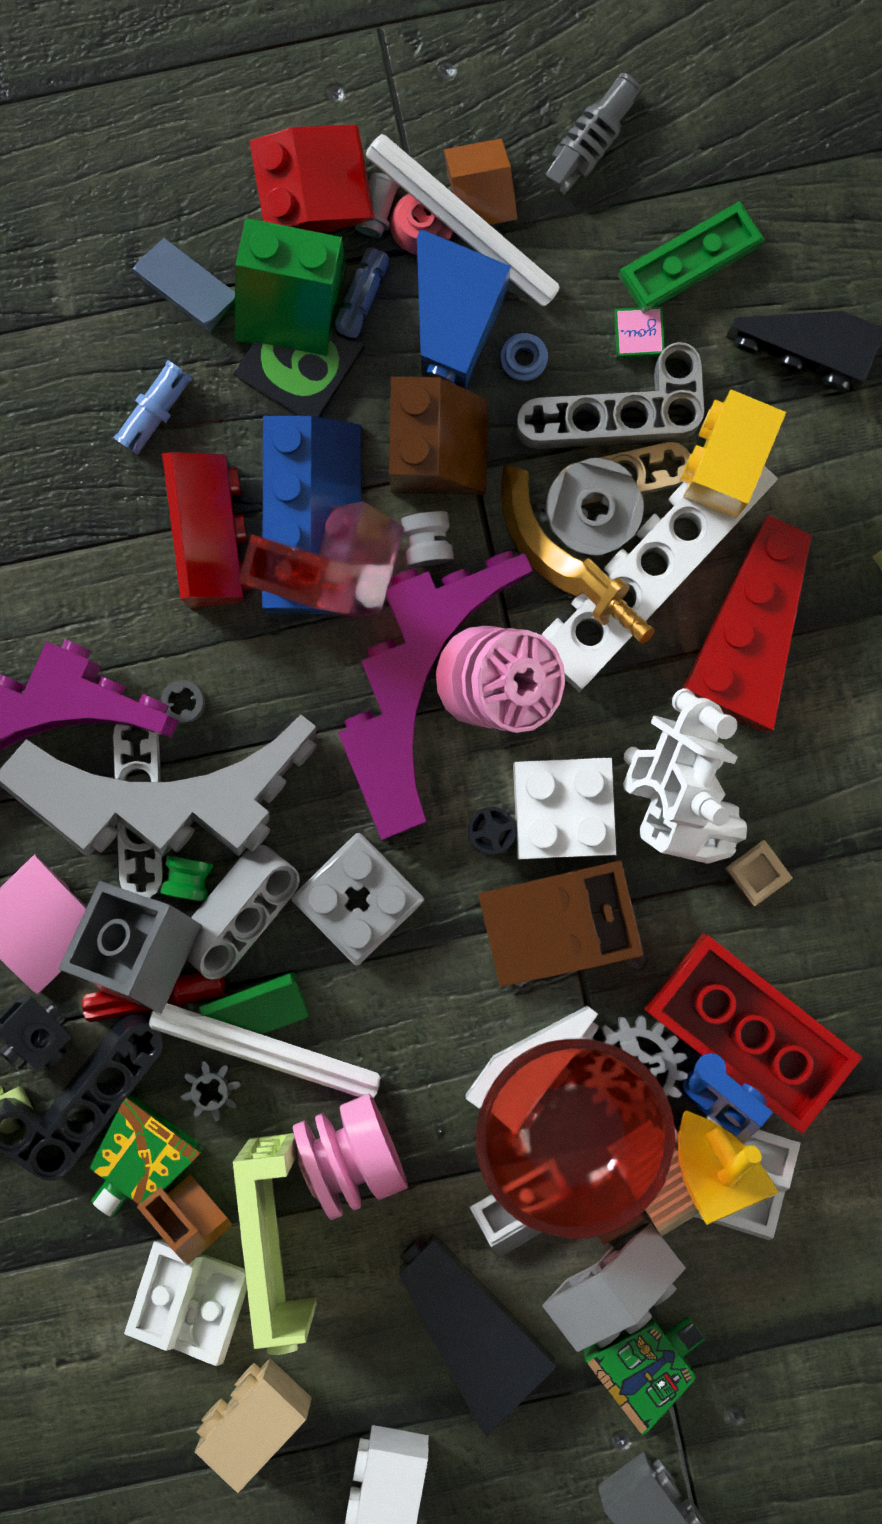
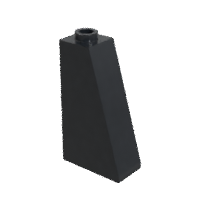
(477, 1336)

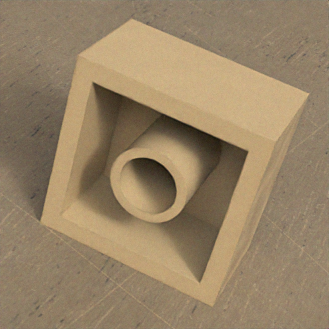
(253, 1425)

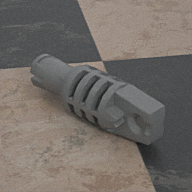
(592, 134)

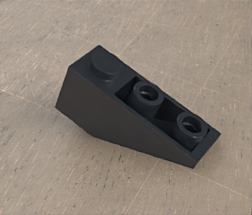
(820, 342)

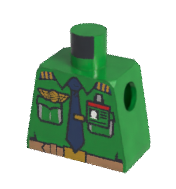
(646, 1369)

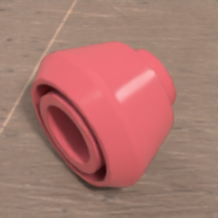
(406, 229)

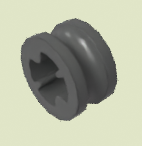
(180, 687)

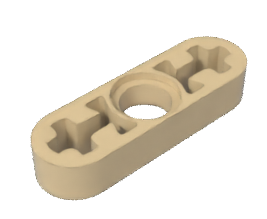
(655, 457)

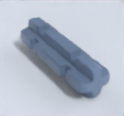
(361, 292)

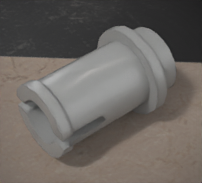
(382, 196)

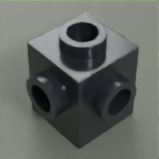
(17, 1026)

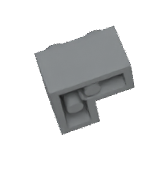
(616, 1290)

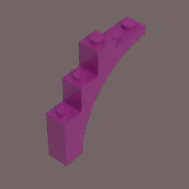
(427, 619)
(65, 695)

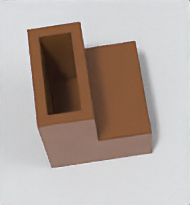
(483, 179)
(185, 1218)

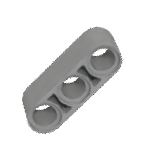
(241, 910)

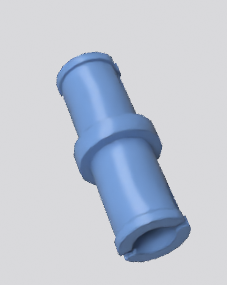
(153, 407)

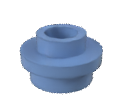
(529, 343)

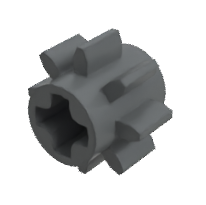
(198, 1091)

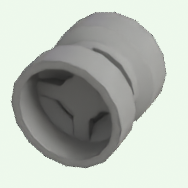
(427, 539)

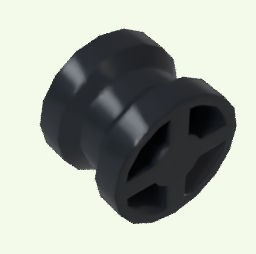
(496, 822)

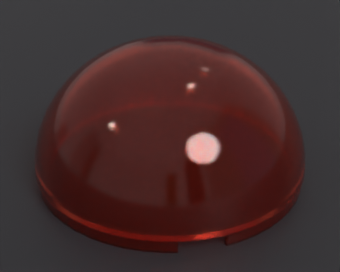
(575, 1137)

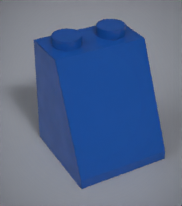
(456, 306)

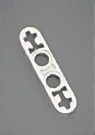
(130, 866)

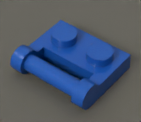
(729, 1104)

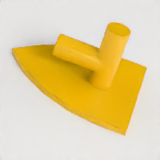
(720, 1169)

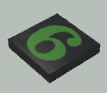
(299, 379)

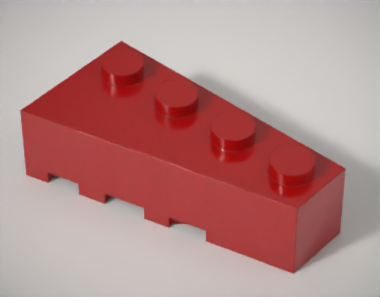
(752, 633)

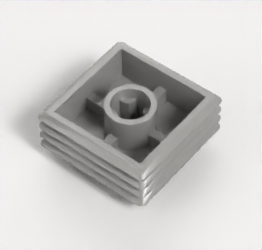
(325, 899)

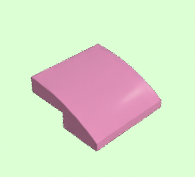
(37, 923)

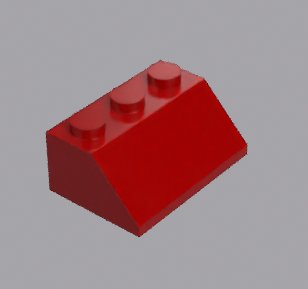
(206, 528)

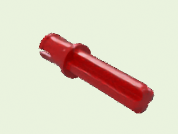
(187, 989)

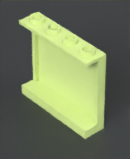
(274, 1321)

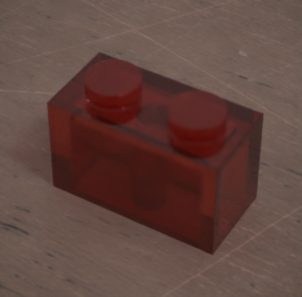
(300, 574)

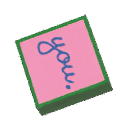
(638, 333)

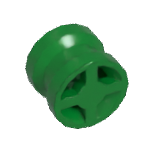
(186, 878)

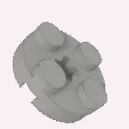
(618, 492)

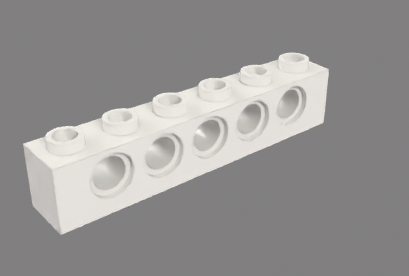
(649, 591)

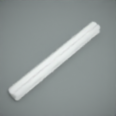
(461, 218)
(265, 1051)

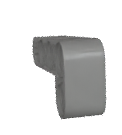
(607, 409)

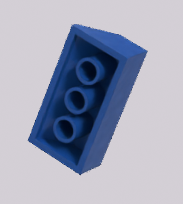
(306, 472)

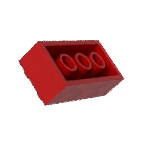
(755, 1029)

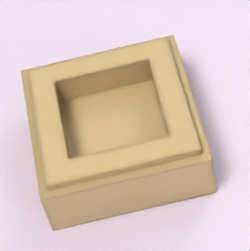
(758, 873)

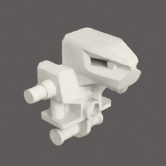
(680, 779)

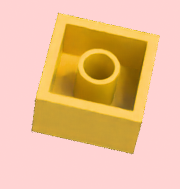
(734, 454)

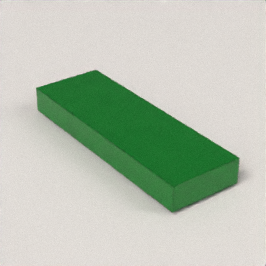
(691, 257)

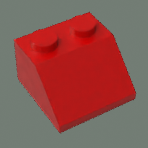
(312, 178)

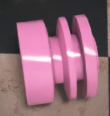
(500, 678)
(349, 1157)

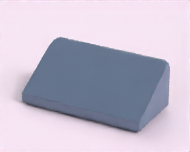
(185, 284)

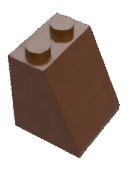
(436, 438)

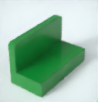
(261, 1006)

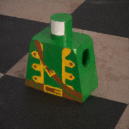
(139, 1155)

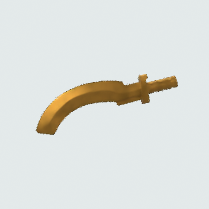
(559, 566)

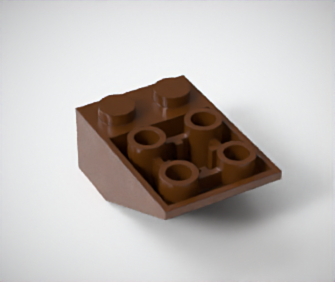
(561, 923)

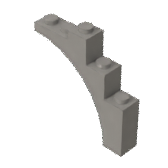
(161, 814)

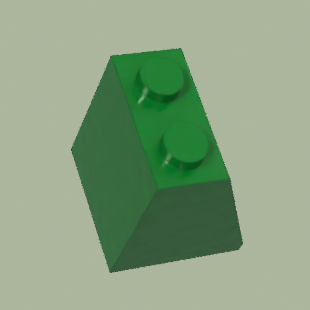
(287, 286)

